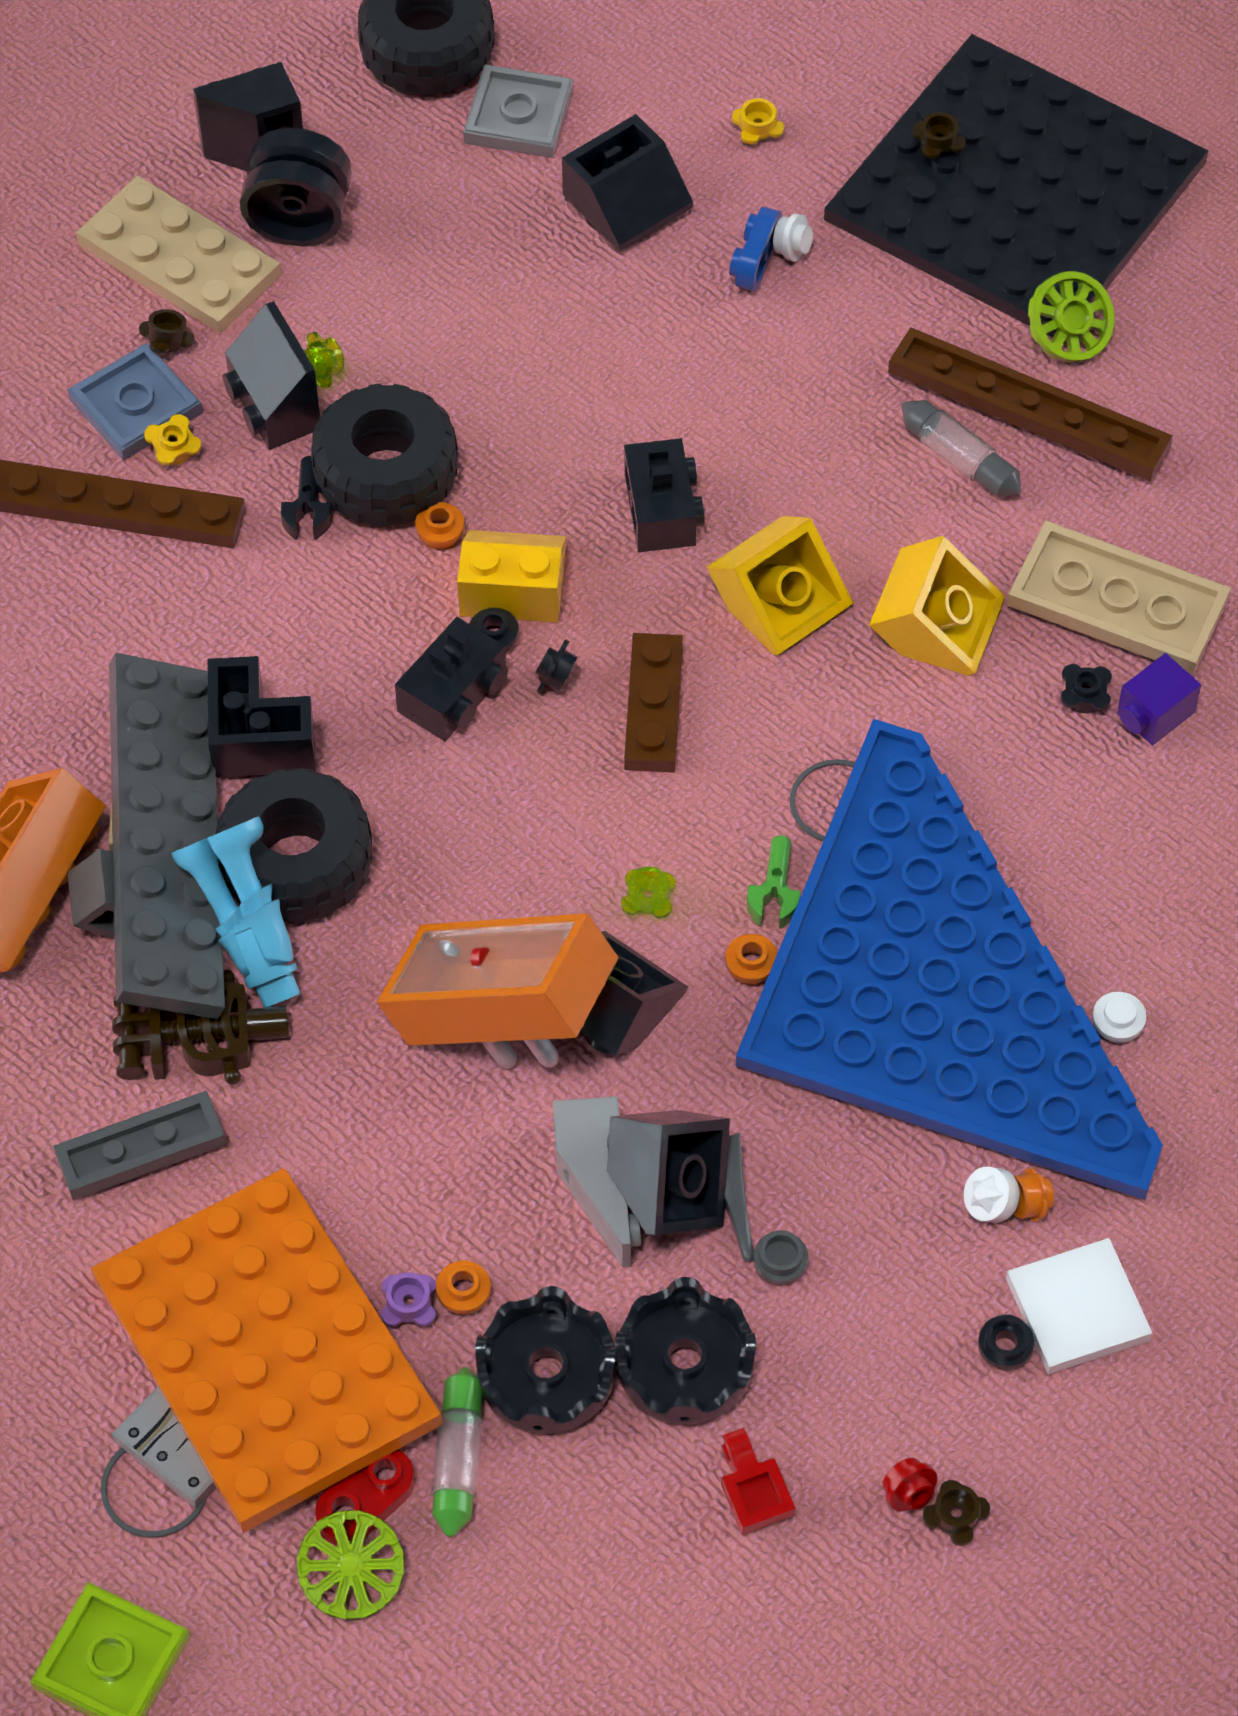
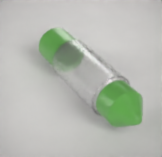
(457, 1452)

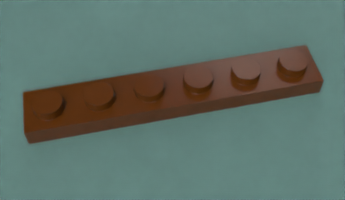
(1030, 404)
(120, 504)

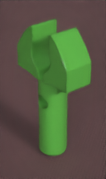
(775, 885)

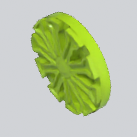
(1071, 316)
(350, 1564)

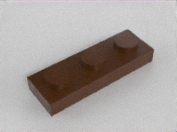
(653, 702)

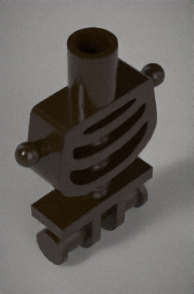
(146, 1034)

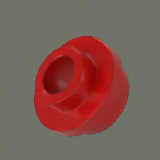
(909, 1484)

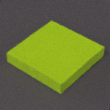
(110, 1656)

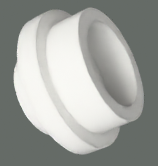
(792, 237)
(1119, 1017)

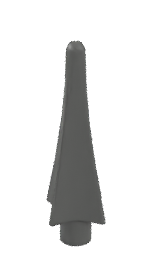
(735, 1198)

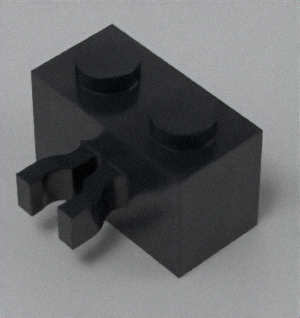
(661, 495)
(451, 679)

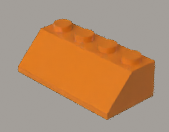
(41, 833)

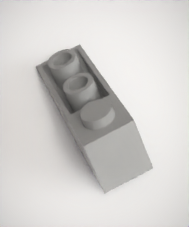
(582, 1160)

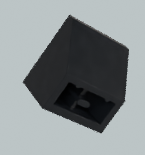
(243, 109)
(625, 183)

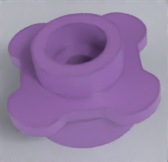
(408, 1285)

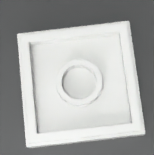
(1078, 1306)

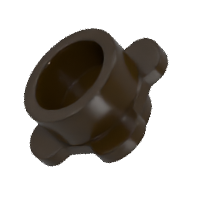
(938, 135)
(166, 331)
(956, 1496)

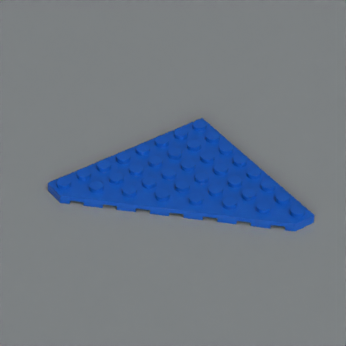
(929, 991)

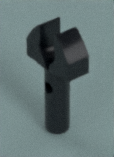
(306, 503)

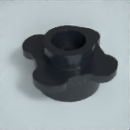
(555, 667)
(1086, 699)

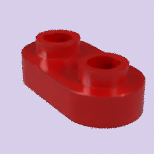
(368, 1493)

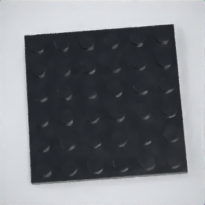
(1037, 191)

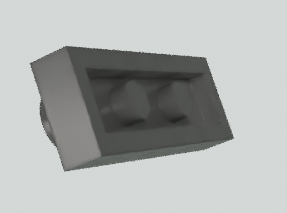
(139, 1145)

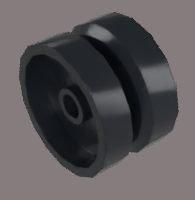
(295, 187)

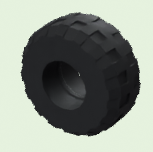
(425, 43)
(377, 421)
(310, 806)

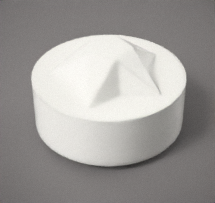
(991, 1194)

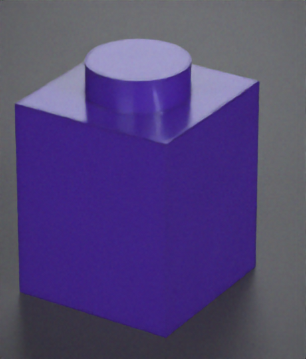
(1158, 699)

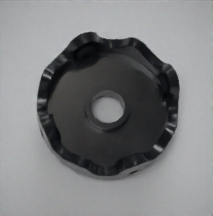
(692, 1319)
(538, 1328)

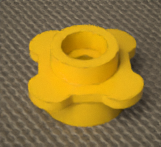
(757, 121)
(176, 452)

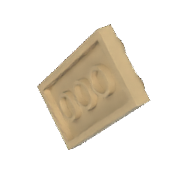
(178, 254)
(1118, 596)

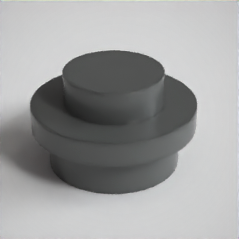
(780, 1257)

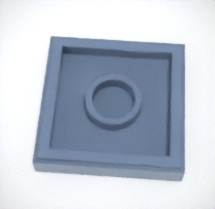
(130, 397)

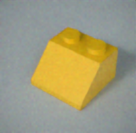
(512, 574)
(781, 583)
(937, 607)

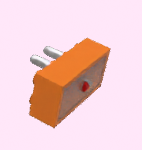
(499, 983)

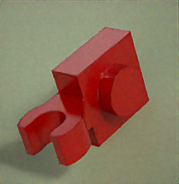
(754, 1488)

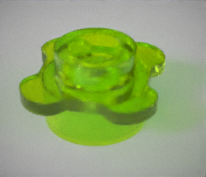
(325, 357)
(651, 880)

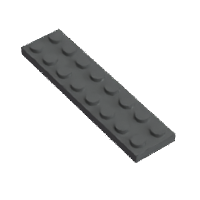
(159, 805)

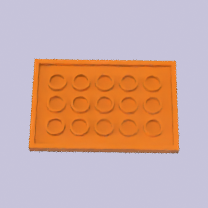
(266, 1349)

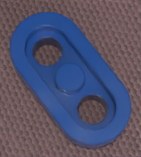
(751, 261)

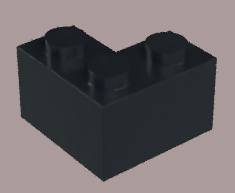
(251, 731)

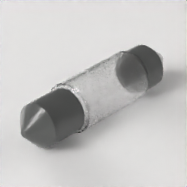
(961, 448)

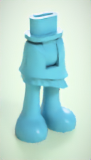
(255, 929)

